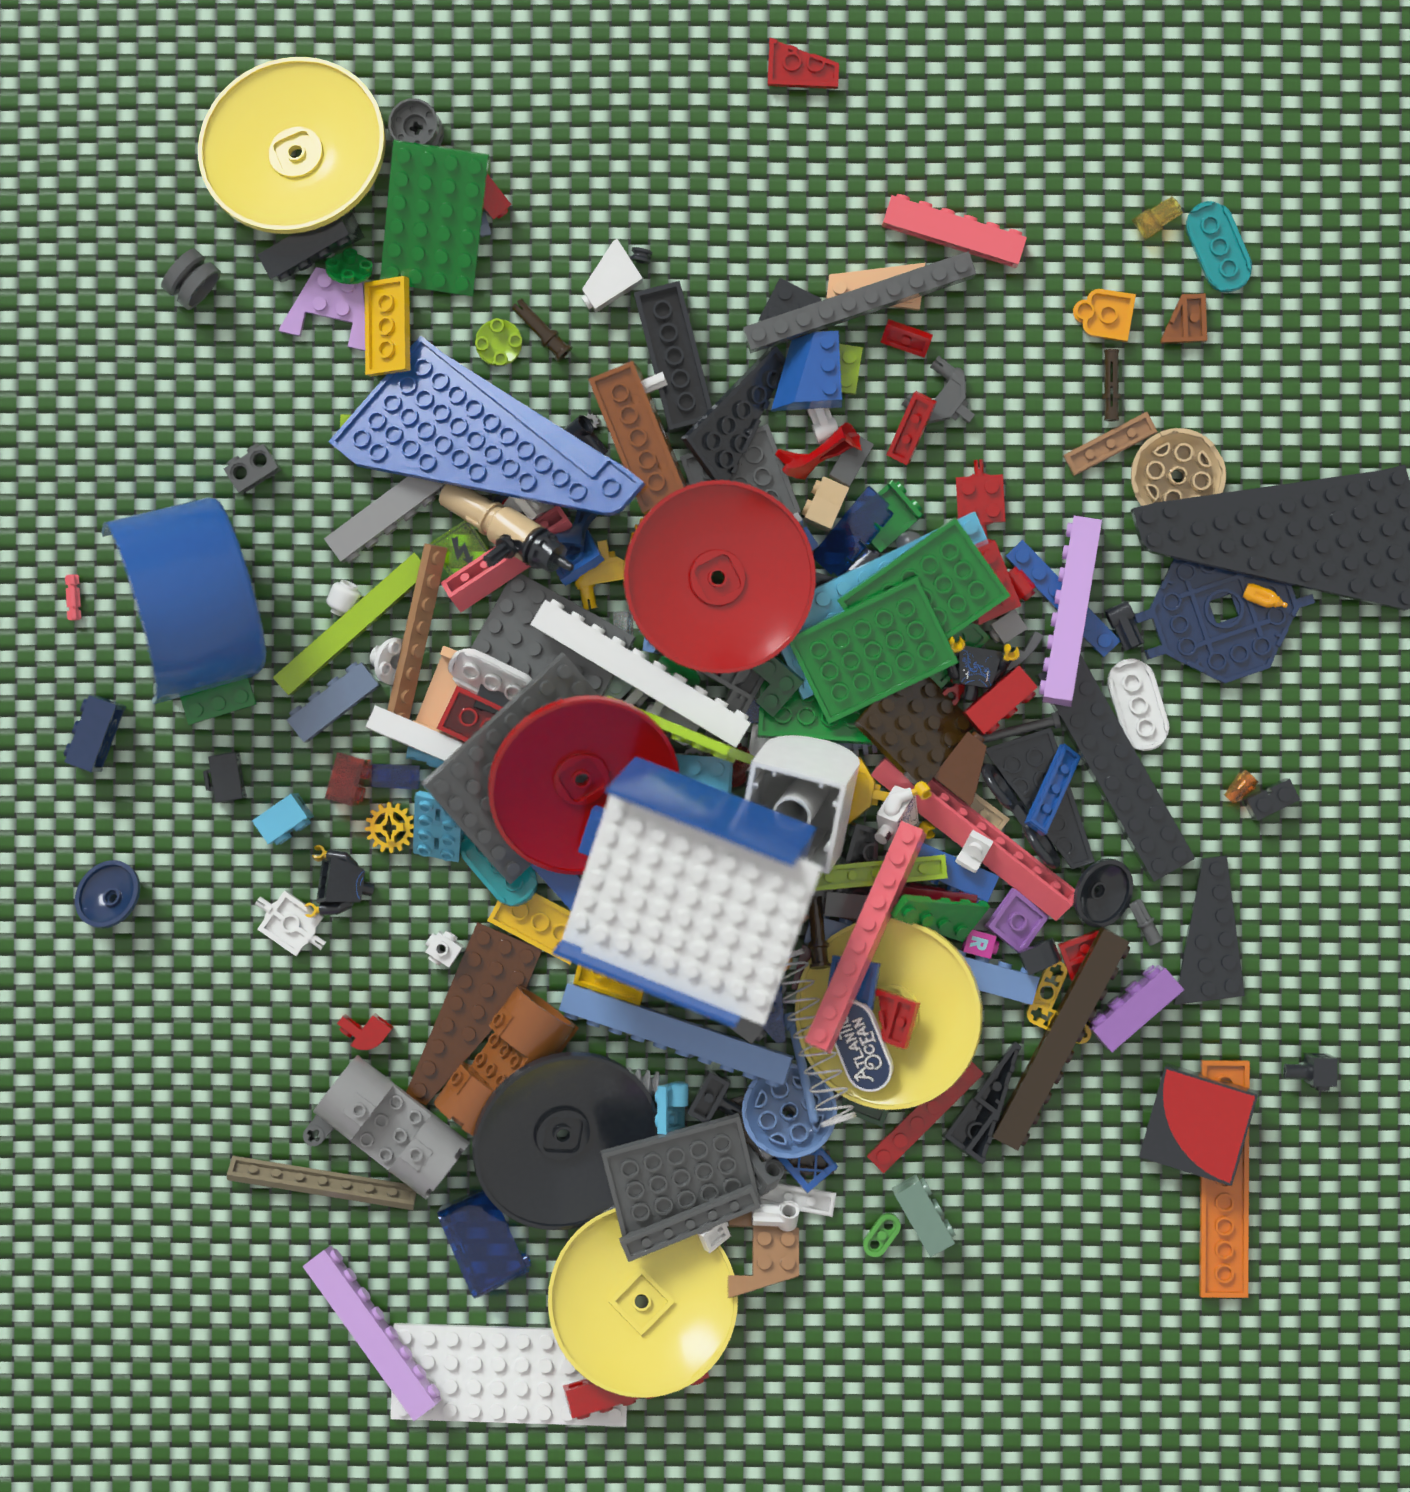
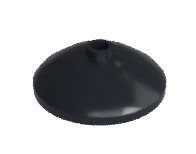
(1103, 892)

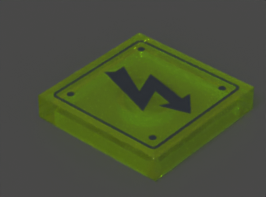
(463, 546)

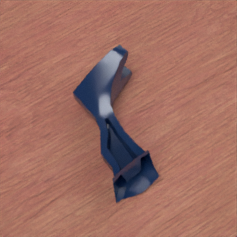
(575, 536)

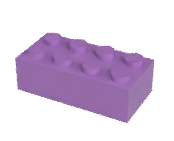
(1135, 1007)

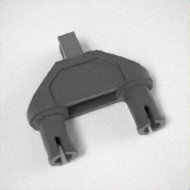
(951, 398)

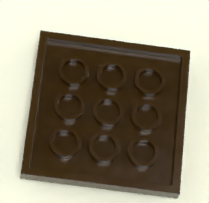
(915, 729)

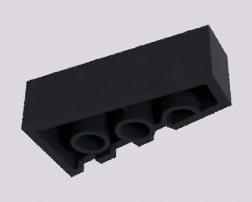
(306, 248)
(859, 848)

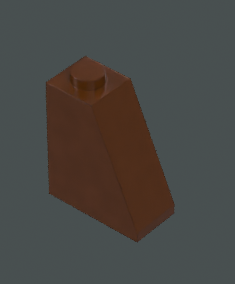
(963, 767)

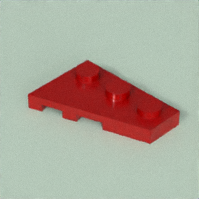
(798, 68)

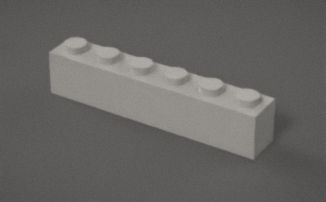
(381, 517)

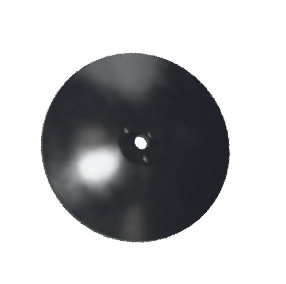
(550, 1178)

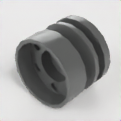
(409, 116)

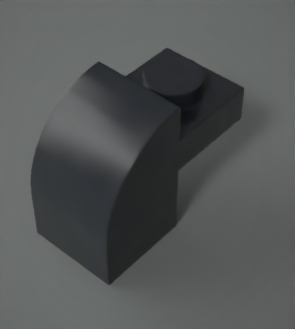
(1039, 956)

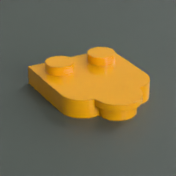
(1106, 314)

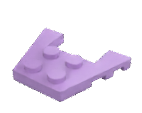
(330, 300)

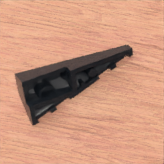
(976, 1122)

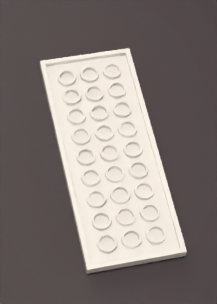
(495, 1375)

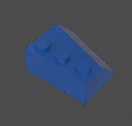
(811, 374)

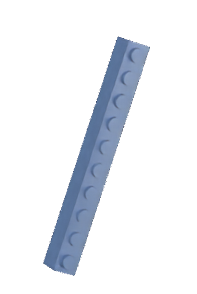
(990, 977)
(676, 1033)

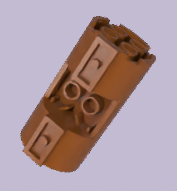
(524, 1032)

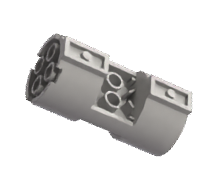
(391, 1127)

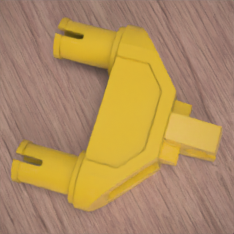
(608, 570)
(865, 792)

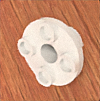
(385, 659)

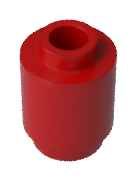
(1022, 584)

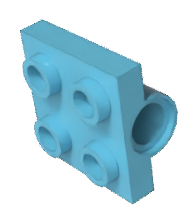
(671, 1104)

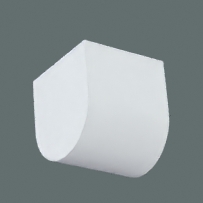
(809, 783)

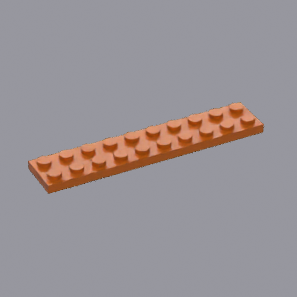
(1225, 1209)

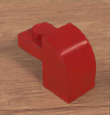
(366, 1037)

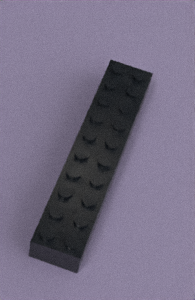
(1121, 778)

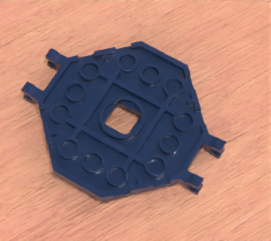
(1224, 648)

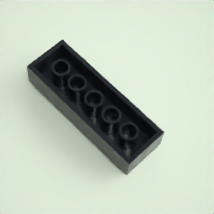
(673, 353)

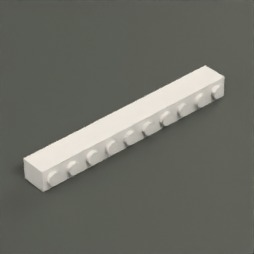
(640, 673)

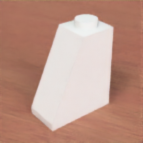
(611, 278)

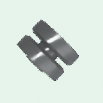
(190, 278)

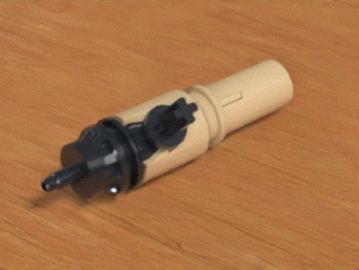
(507, 529)

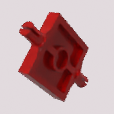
(982, 495)

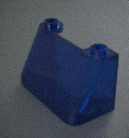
(482, 1243)

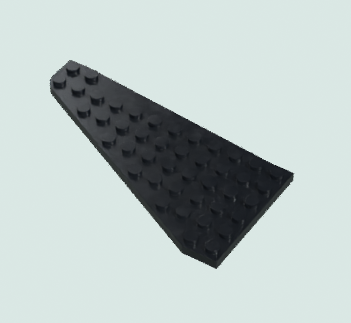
(1314, 534)

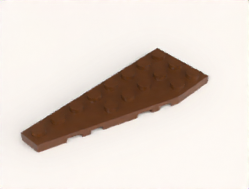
(483, 982)

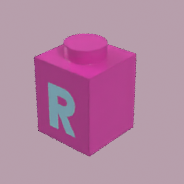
(980, 944)

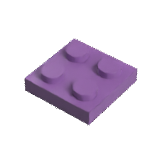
(1016, 920)

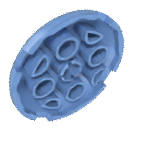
(783, 1135)

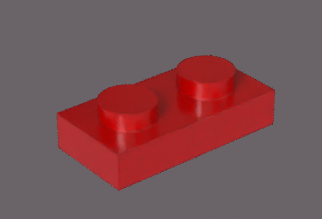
(906, 338)

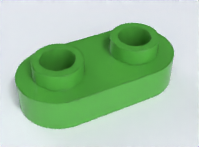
(881, 1234)

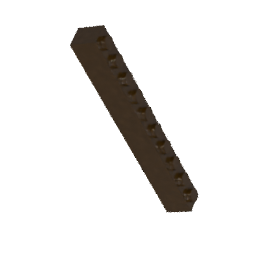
(1060, 1037)

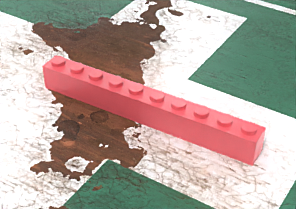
(1004, 856)
(865, 937)

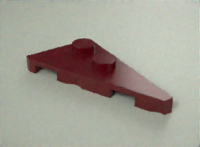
(935, 893)

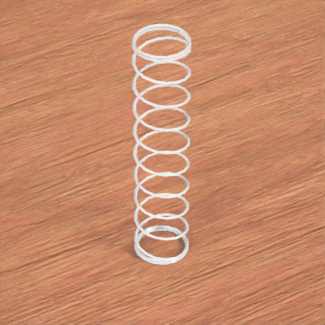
(839, 1117)

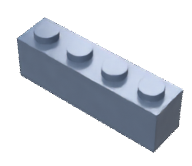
(333, 702)

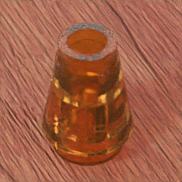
(1241, 786)

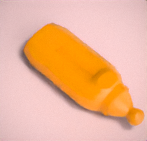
(1262, 596)

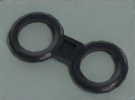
(1007, 797)

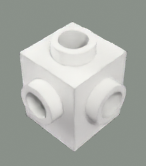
(438, 956)

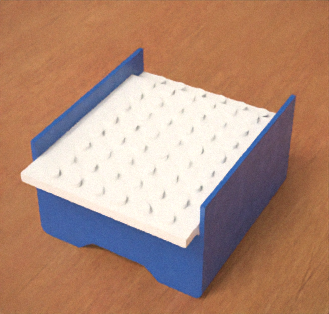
(690, 893)

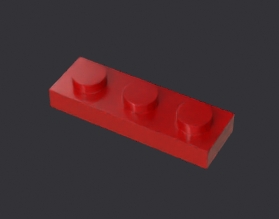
(911, 428)

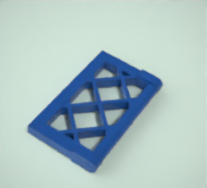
(795, 1172)

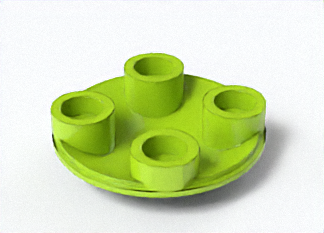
(498, 342)

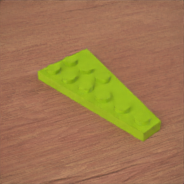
(701, 741)

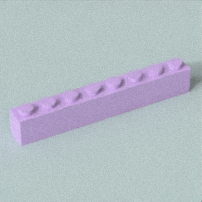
(1072, 611)
(372, 1332)

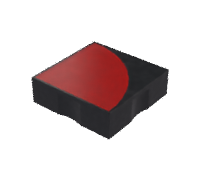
(1198, 1124)

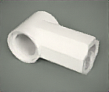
(823, 423)
(775, 1215)

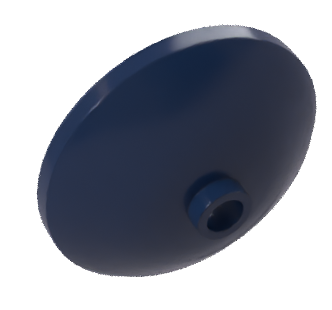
(101, 887)

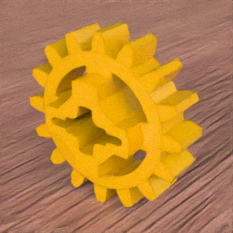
(390, 816)

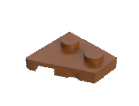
(1188, 320)

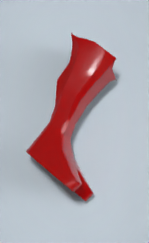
(802, 465)

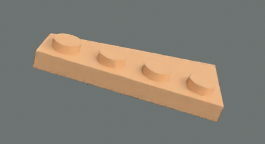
(849, 281)

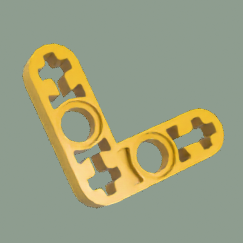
(1047, 1004)

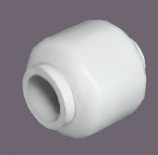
(343, 597)

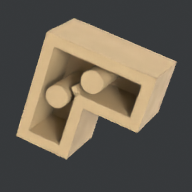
(825, 505)

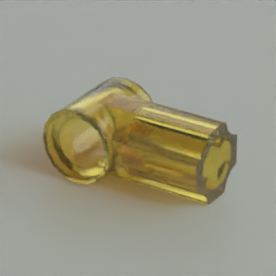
(1153, 220)

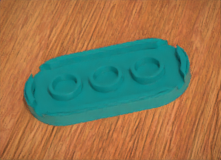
(1218, 246)
(511, 894)

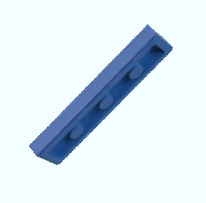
(1052, 789)

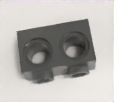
(255, 474)

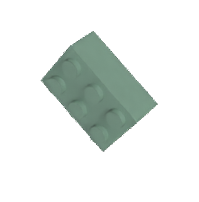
(924, 1214)

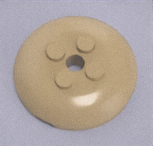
(1180, 451)

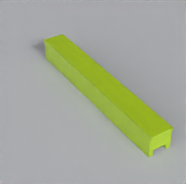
(349, 626)

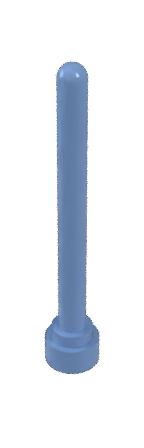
(802, 1066)

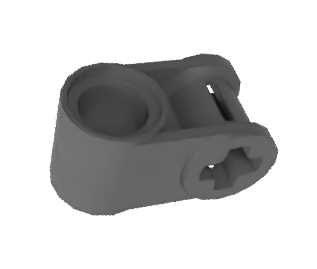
(323, 1128)

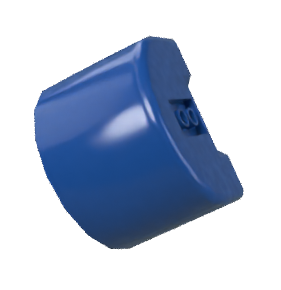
(191, 596)

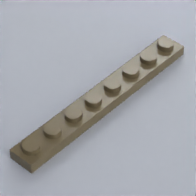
(321, 1182)

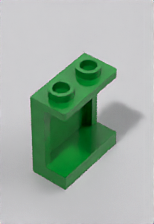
(904, 511)

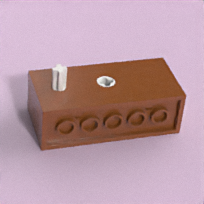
(639, 431)

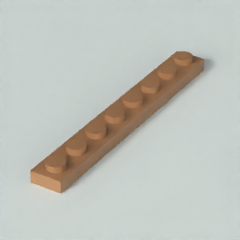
(417, 630)

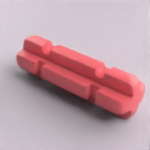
(73, 597)

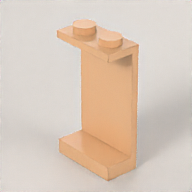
(438, 694)

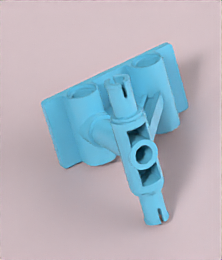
(434, 829)

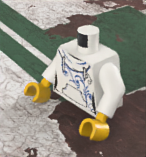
(899, 807)

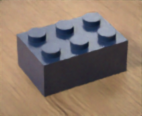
(94, 733)

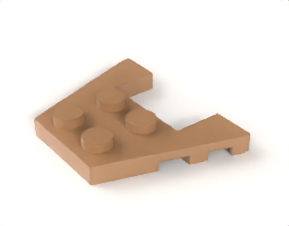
(773, 1257)

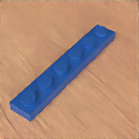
(1047, 583)

